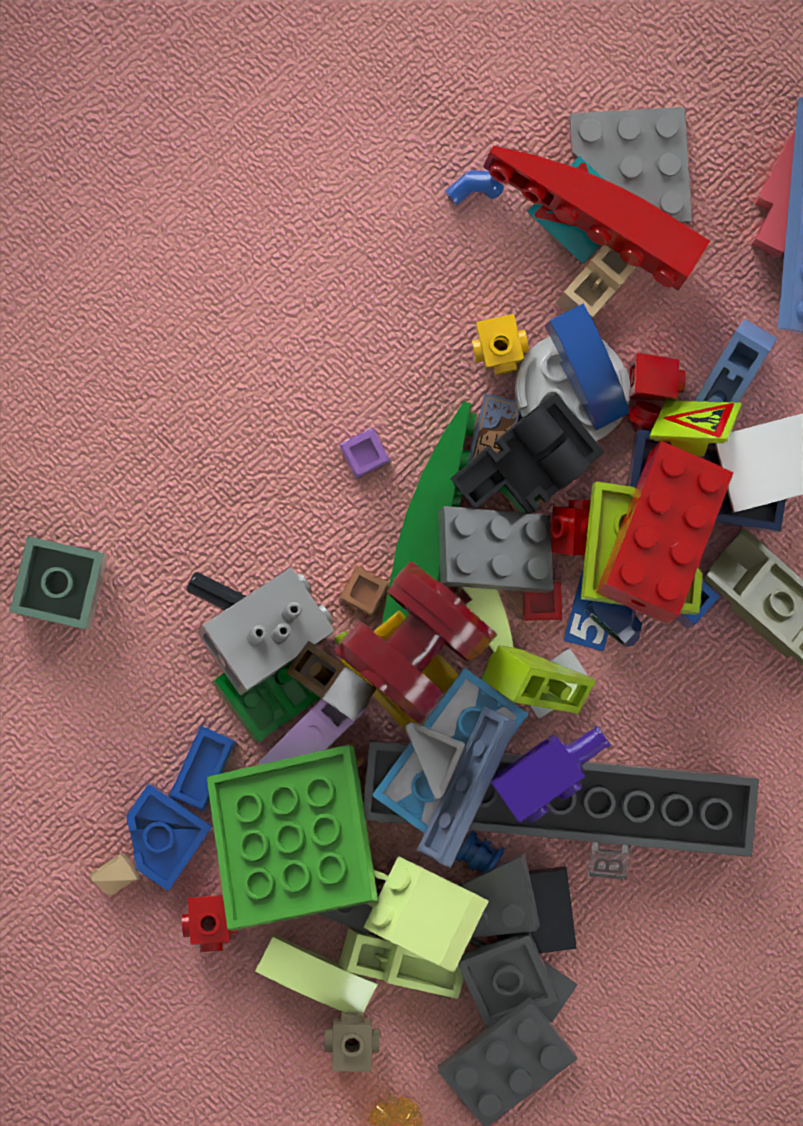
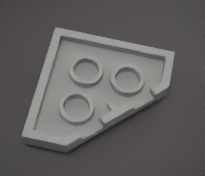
(639, 153)

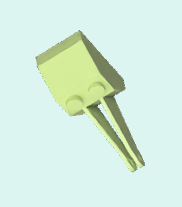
(425, 913)

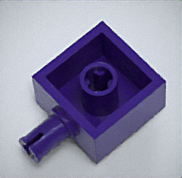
(545, 773)

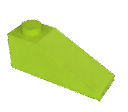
(536, 681)

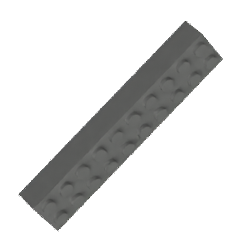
(614, 806)

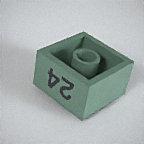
(58, 583)

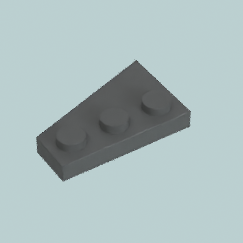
(509, 897)

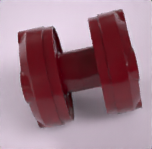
(433, 621)

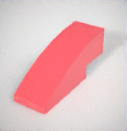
(775, 198)

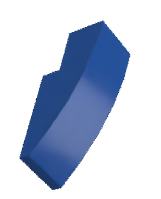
(588, 366)

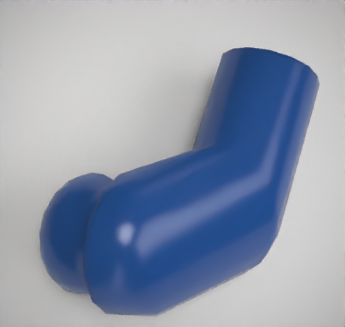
(474, 182)

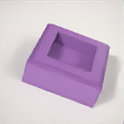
(364, 453)

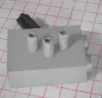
(260, 630)

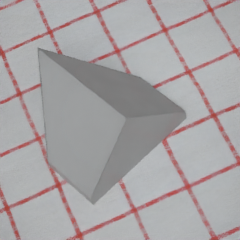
(436, 754)

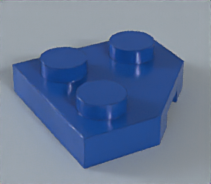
(163, 835)

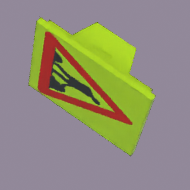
(695, 424)

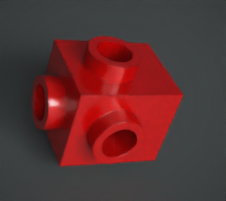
(570, 527)
(193, 923)

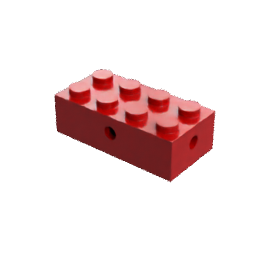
(664, 532)

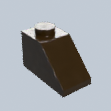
(331, 680)

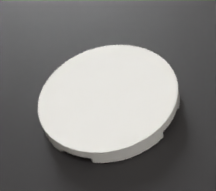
(543, 375)

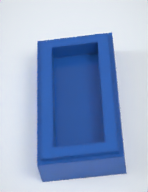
(205, 758)

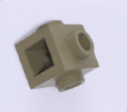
(355, 1056)

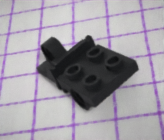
(535, 458)

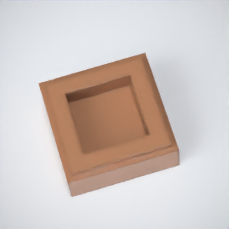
(364, 590)

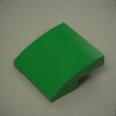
(268, 703)

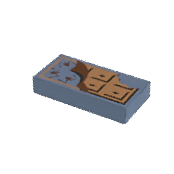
(495, 419)

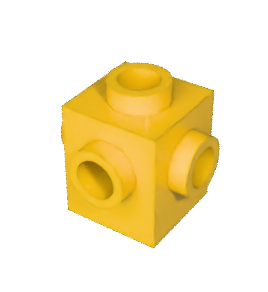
(503, 330)

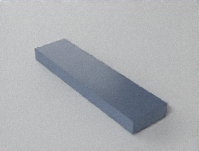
(467, 786)

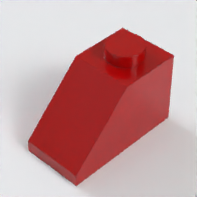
(655, 378)

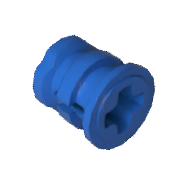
(479, 853)

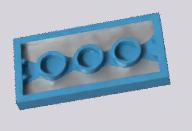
(406, 785)

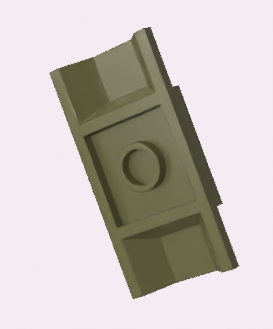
(761, 592)

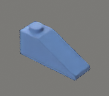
(737, 364)

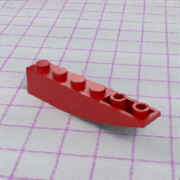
(605, 212)

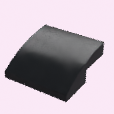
(553, 909)

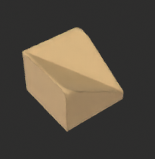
(115, 874)

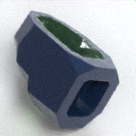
(616, 620)

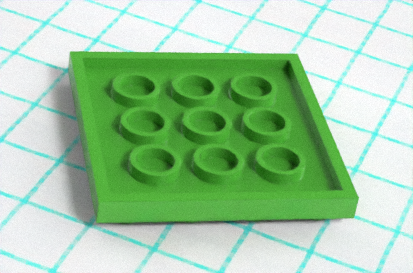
(291, 838)

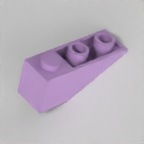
(312, 733)

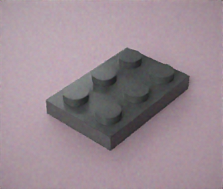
(495, 550)
(507, 1062)

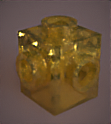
(395, 1110)

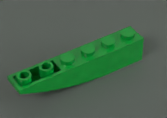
(434, 490)

